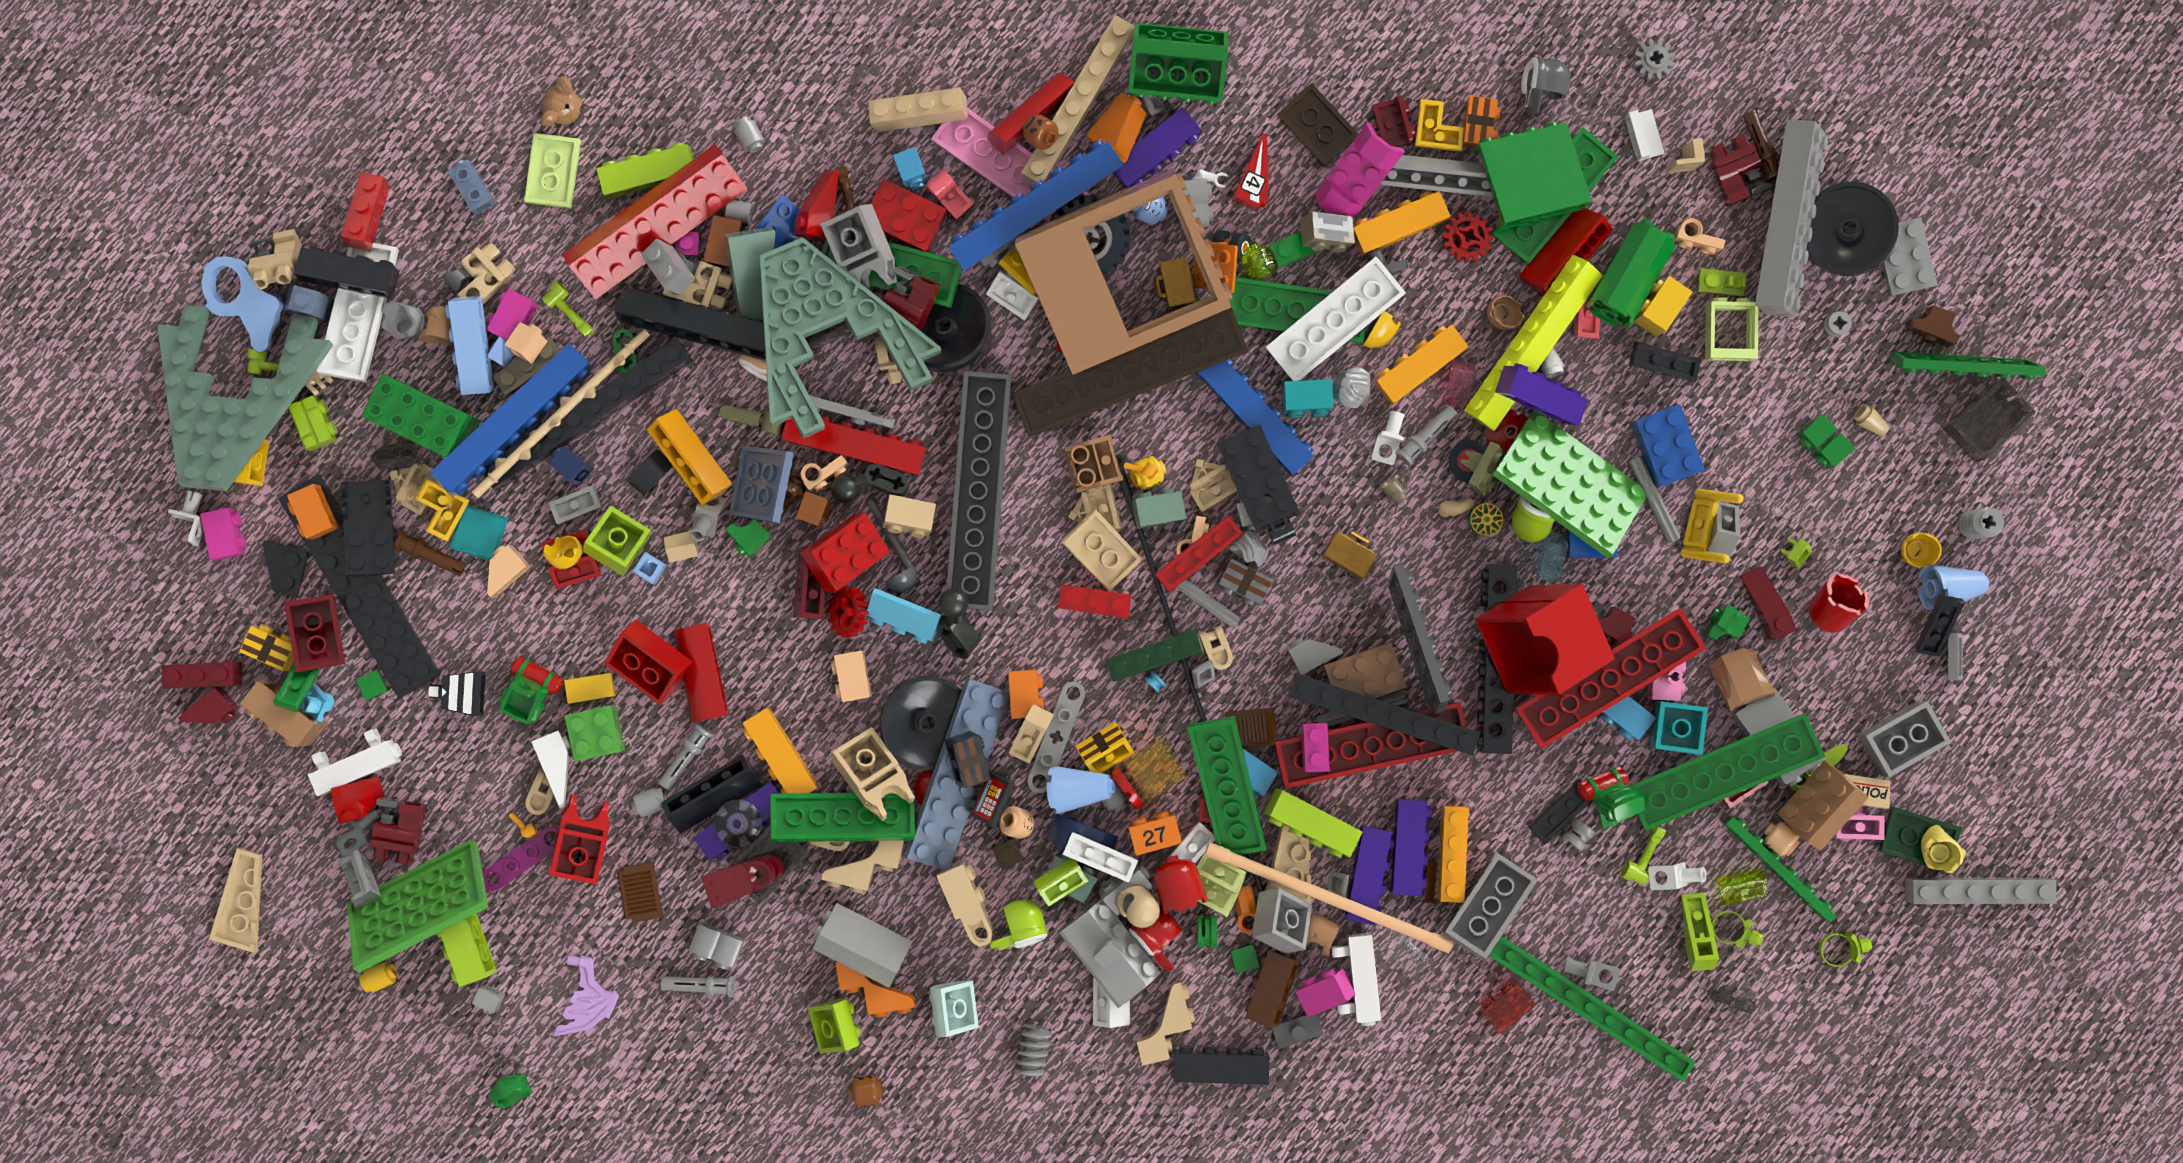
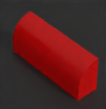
(1042, 102)
(1577, 236)
(703, 677)

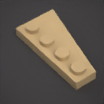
(1291, 858)
(239, 907)

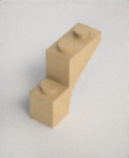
(859, 873)
(1174, 1020)

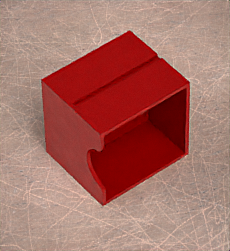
(1545, 639)

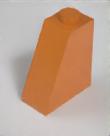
(1119, 125)

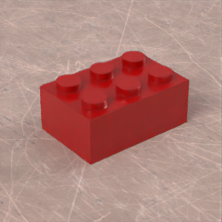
(908, 216)
(845, 552)
(647, 662)

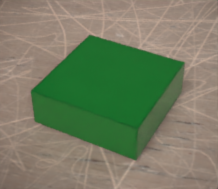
(372, 685)
(1244, 958)

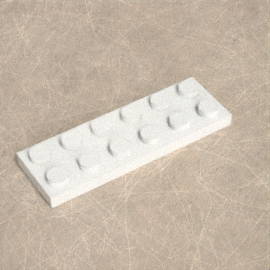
(1335, 319)
(355, 325)

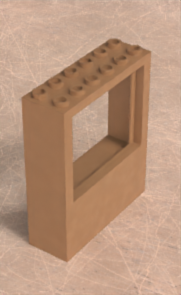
(1075, 288)

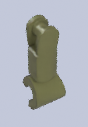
(750, 418)

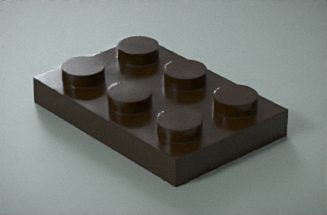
(1317, 125)

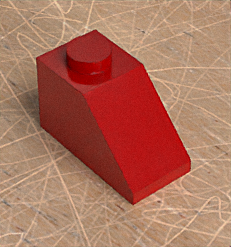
(356, 798)

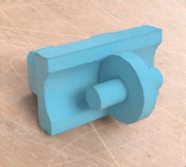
(317, 703)

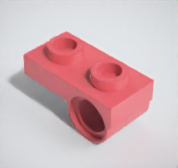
(949, 194)

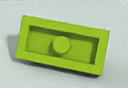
(1721, 282)

